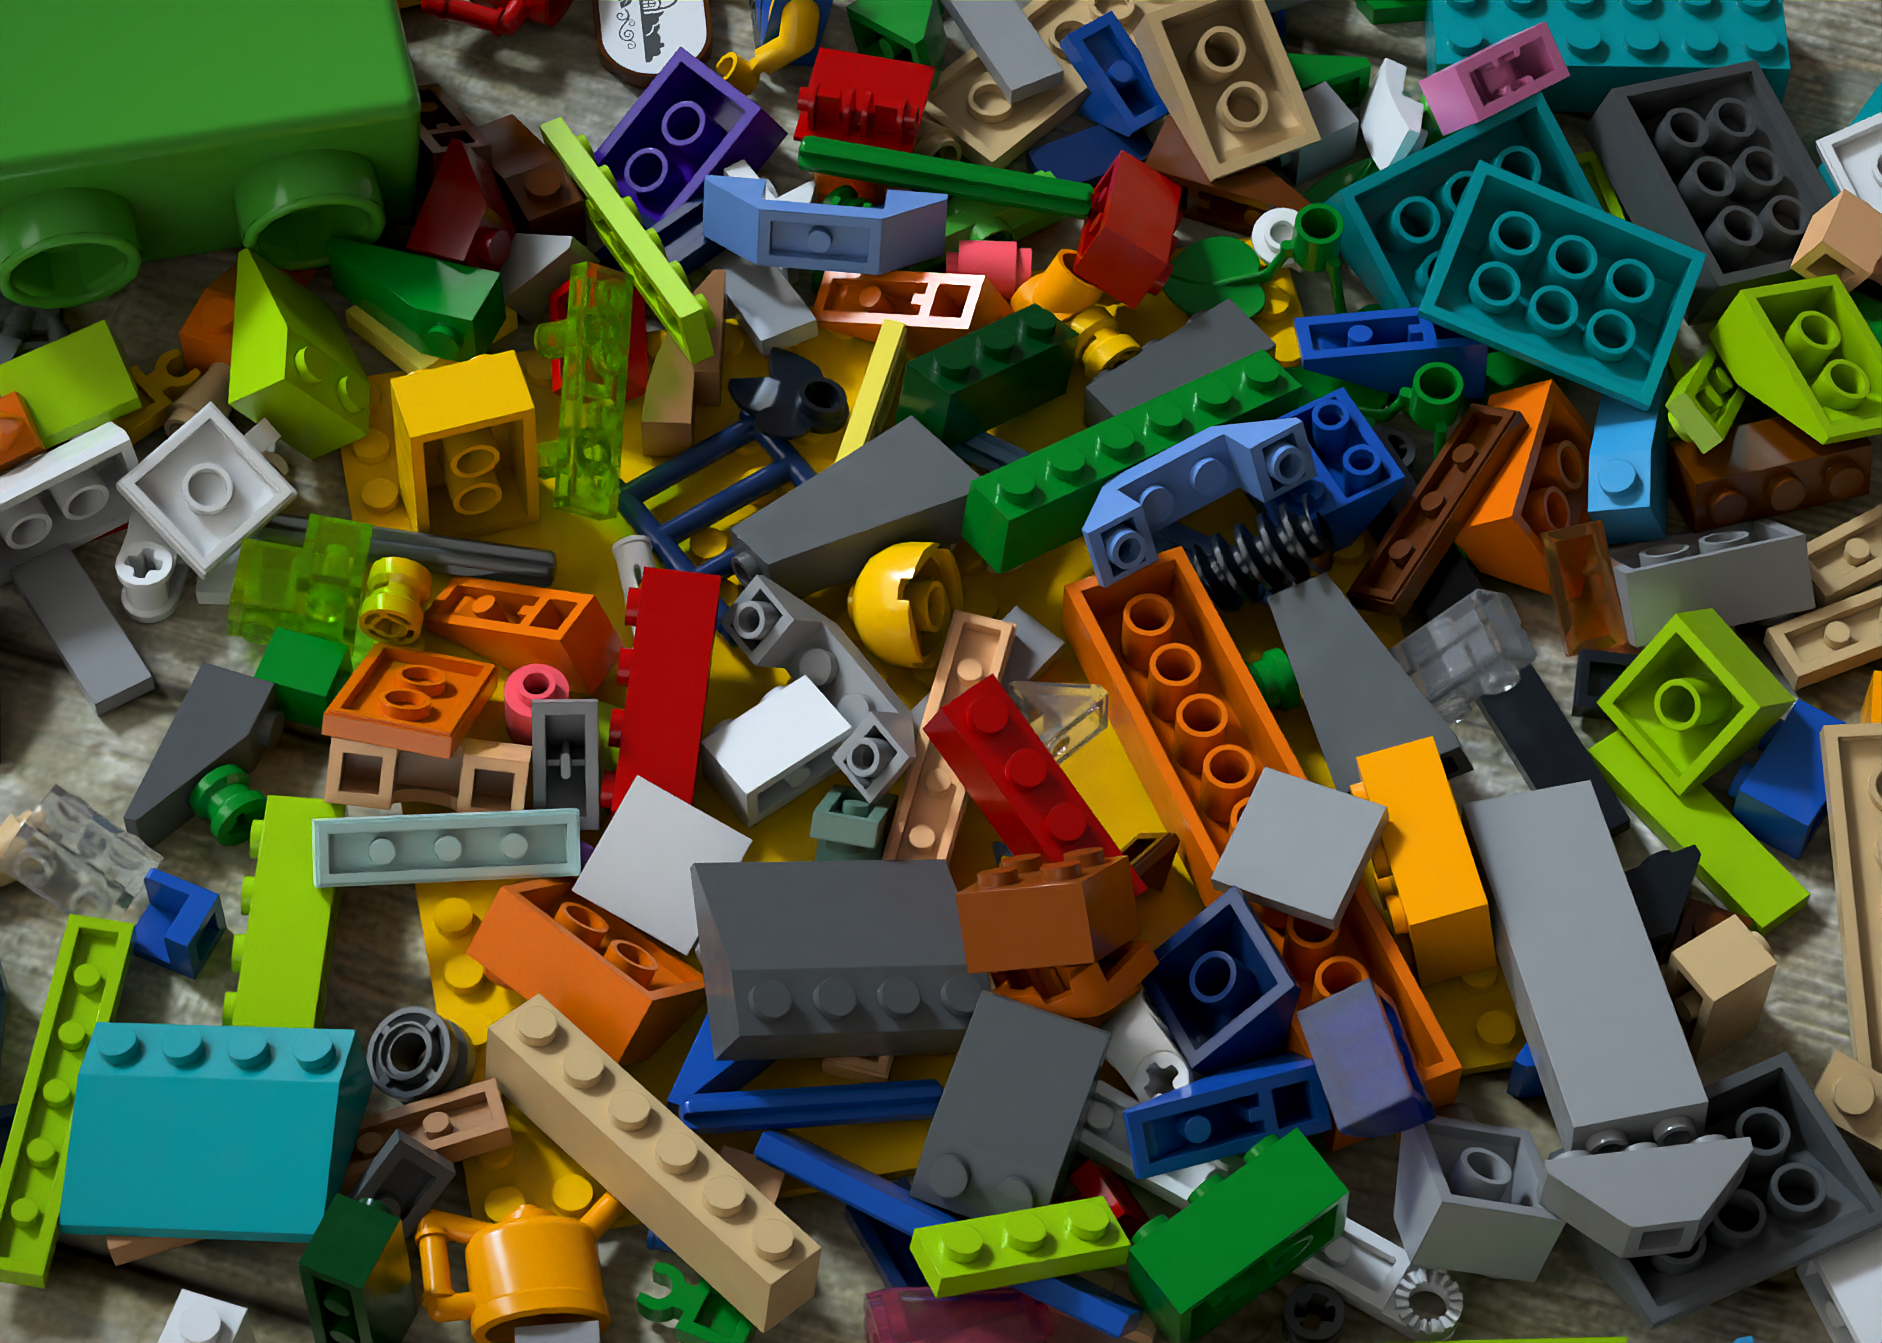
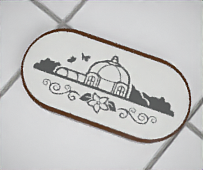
(643, 35)

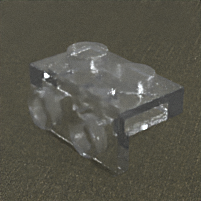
(78, 858)

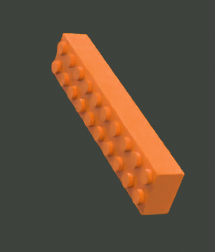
(1199, 749)

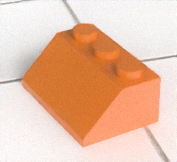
(1535, 490)
(589, 965)

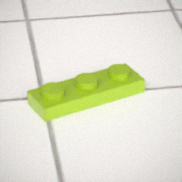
(1705, 399)
(1019, 1246)

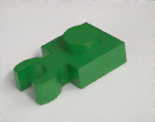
(700, 1310)

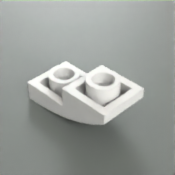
(1390, 118)

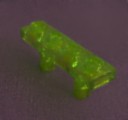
(593, 394)

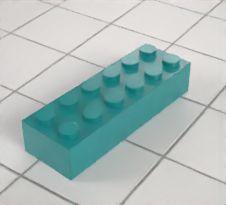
(1617, 40)

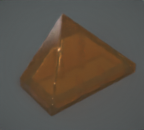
(1583, 587)

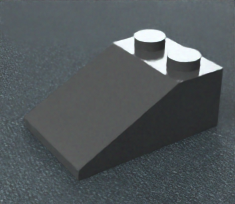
(1010, 1110)

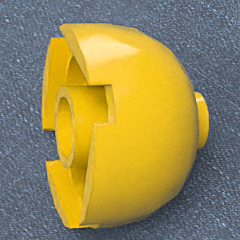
(906, 603)

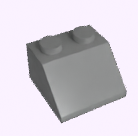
(1473, 1200)

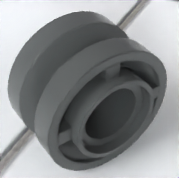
(402, 1040)

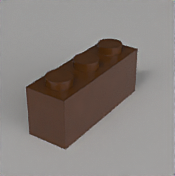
(1763, 473)

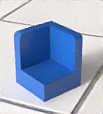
(178, 924)

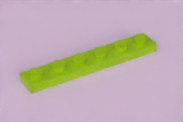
(635, 249)
(32, 1173)

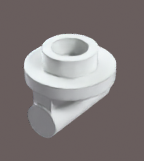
(1270, 231)

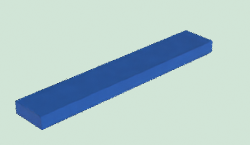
(897, 1209)

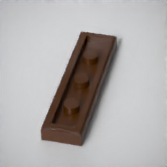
(1437, 510)

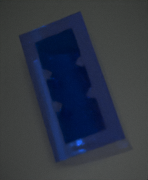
(1365, 1062)

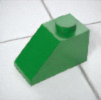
(900, 30)

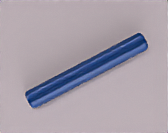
(810, 1106)

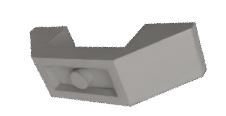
(791, 635)

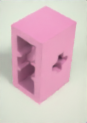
(1494, 78)

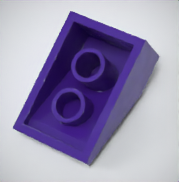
(680, 132)

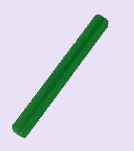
(946, 177)

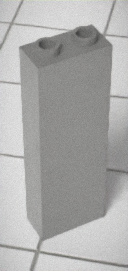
(1583, 972)

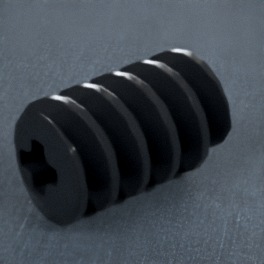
(1267, 558)

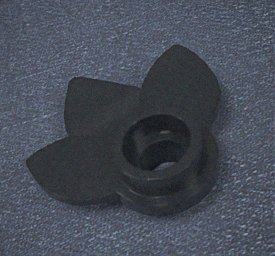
(791, 399)

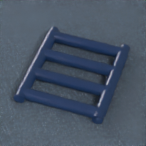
(787, 467)

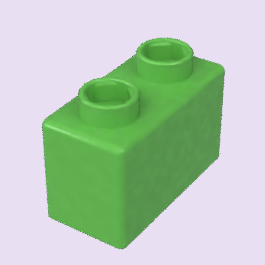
(195, 135)

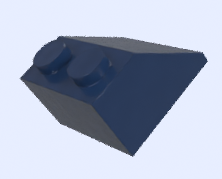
(1223, 987)

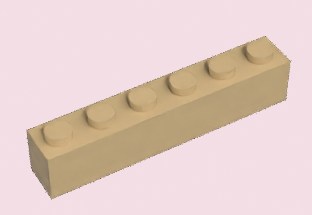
(652, 1163)

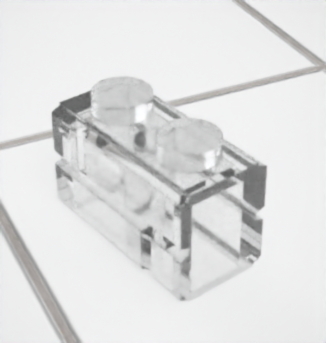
(1466, 653)

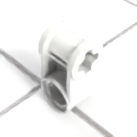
(150, 573)
(1146, 1050)

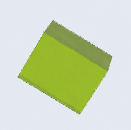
(73, 383)

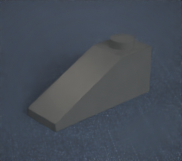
(219, 723)

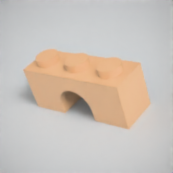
(1842, 241)
(475, 779)

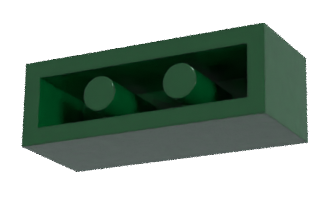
(989, 375)
(358, 1275)

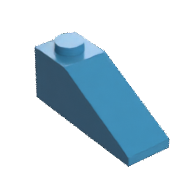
(1630, 468)

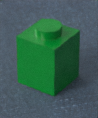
(305, 673)

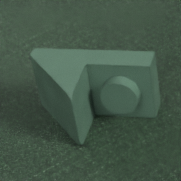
(850, 826)

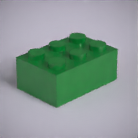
(1236, 1237)

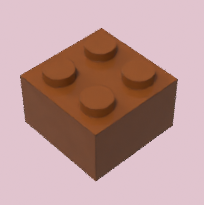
(1047, 911)

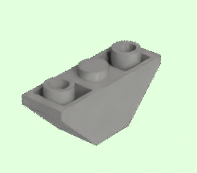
(1647, 1194)

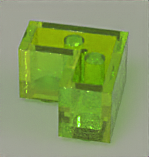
(303, 588)

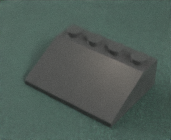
(1715, 170)
(833, 958)
(1793, 1204)

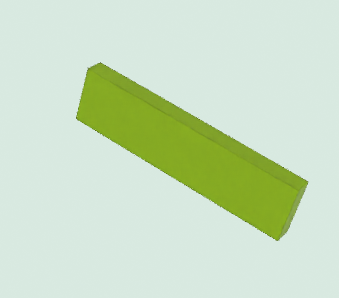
(1731, 858)

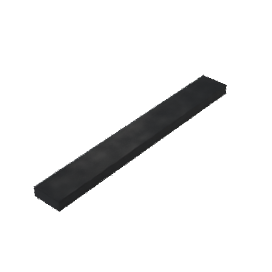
(1524, 715)

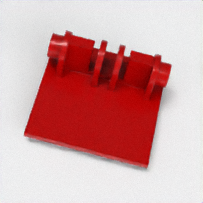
(864, 100)

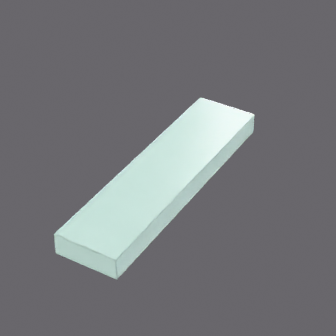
(446, 847)

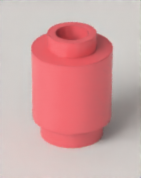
(998, 260)
(522, 687)

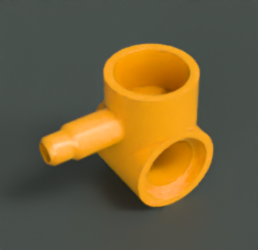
(1061, 290)

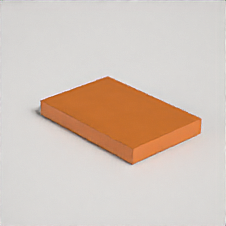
(411, 700)

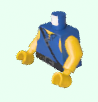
(783, 35)

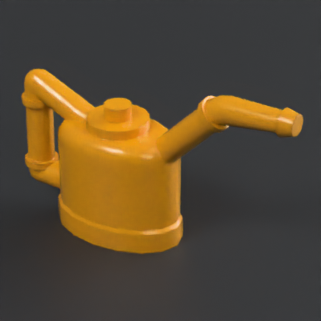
(518, 1270)

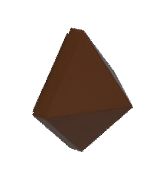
(1152, 857)

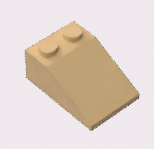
(1226, 82)

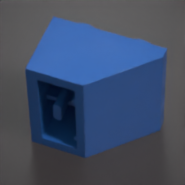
(1351, 465)

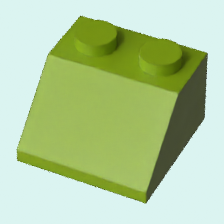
(1695, 699)

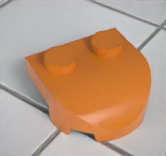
(1081, 988)

